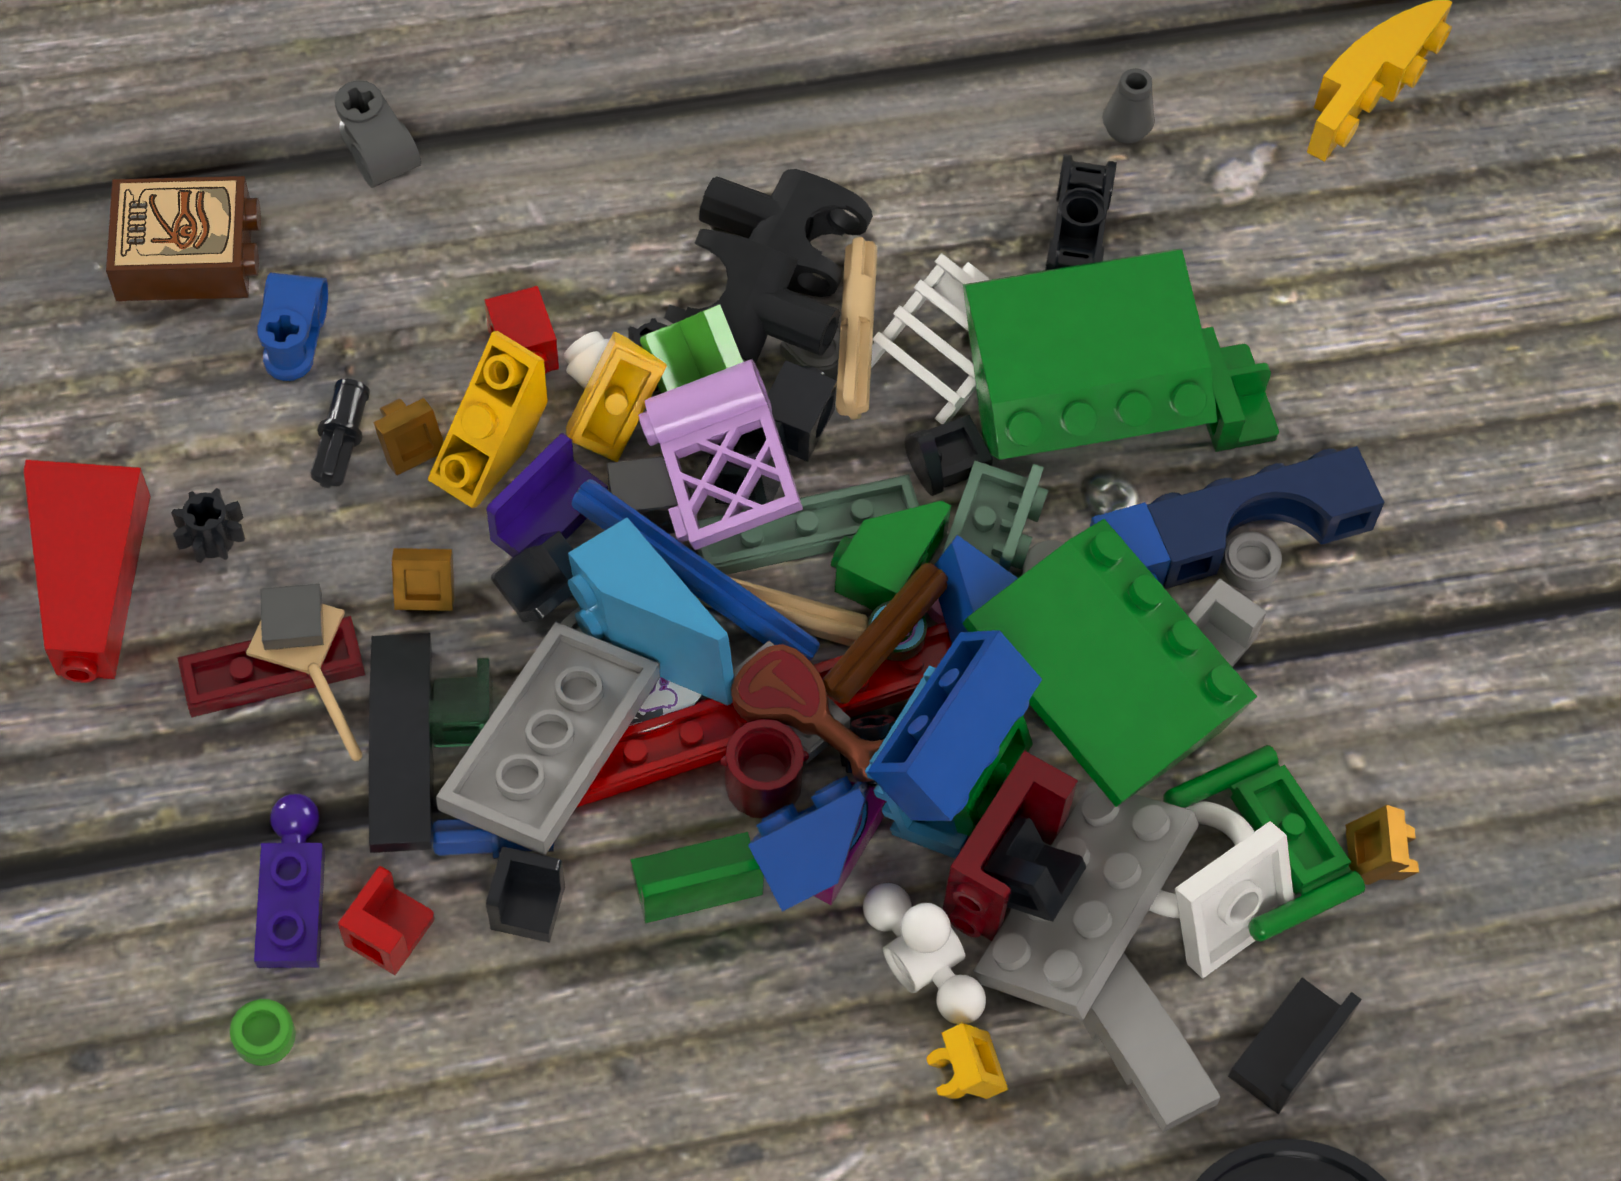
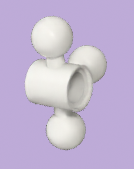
(924, 951)

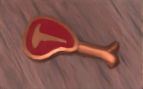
(789, 689)

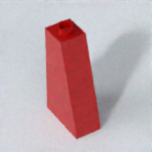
(86, 556)

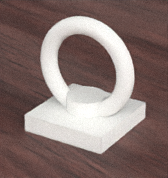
(1230, 890)

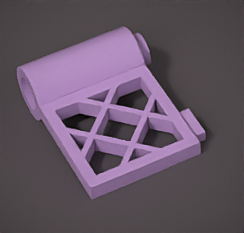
(698, 419)

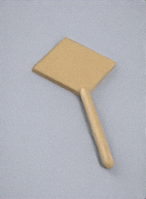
(309, 661)

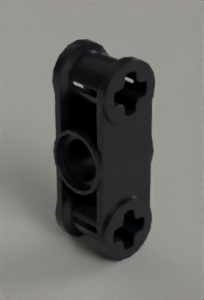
(1081, 213)

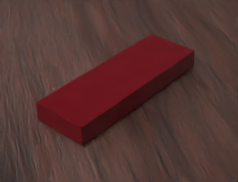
(231, 678)

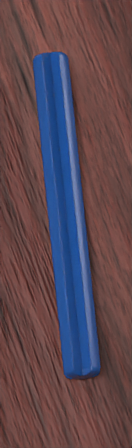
(697, 573)

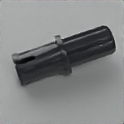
(339, 432)

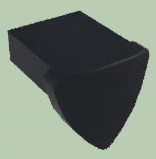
(946, 453)

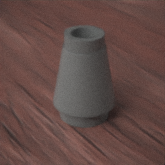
(1130, 108)

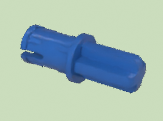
(462, 838)

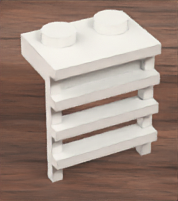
(945, 291)

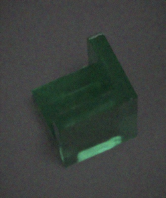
(461, 707)

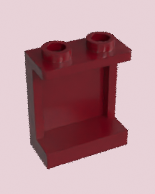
(1032, 790)

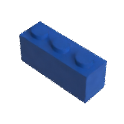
(955, 726)

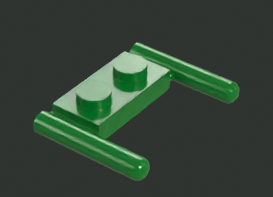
(1270, 793)

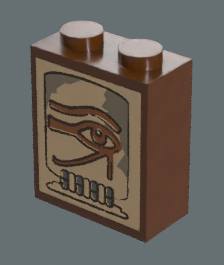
(182, 238)

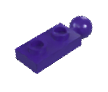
(290, 889)

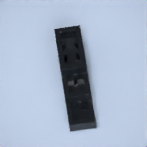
(400, 744)

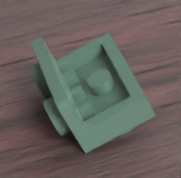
(996, 511)

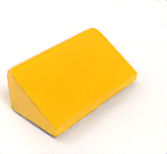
(614, 397)

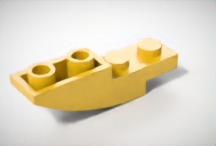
(1376, 67)

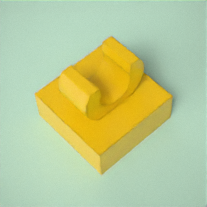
(973, 1062)

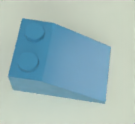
(644, 607)

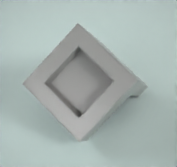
(1228, 620)

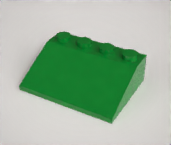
(1088, 354)
(1118, 662)

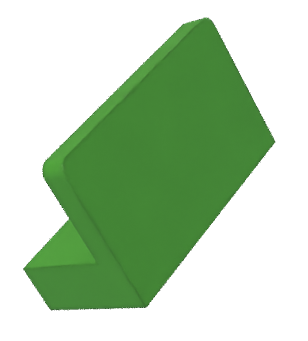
(693, 348)

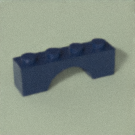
(1325, 496)

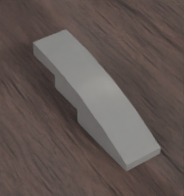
(1149, 1048)

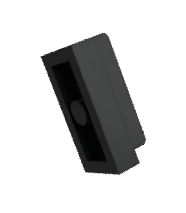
(1291, 1044)

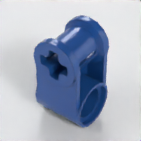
(291, 323)

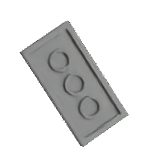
(548, 738)
(1127, 862)

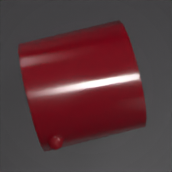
(763, 767)

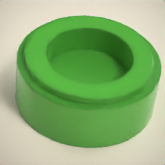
(262, 1032)

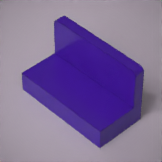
(539, 499)

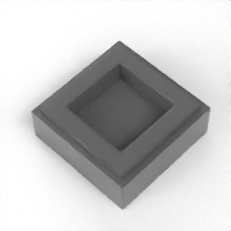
(292, 616)

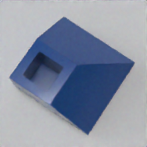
(809, 848)

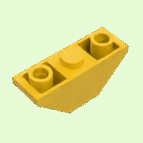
(492, 421)

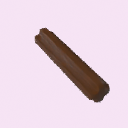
(885, 633)

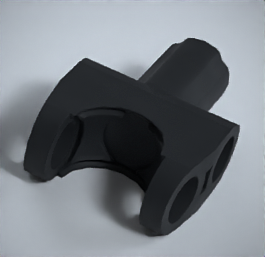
(788, 220)
(759, 301)

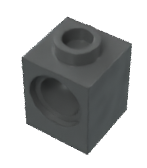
(645, 487)

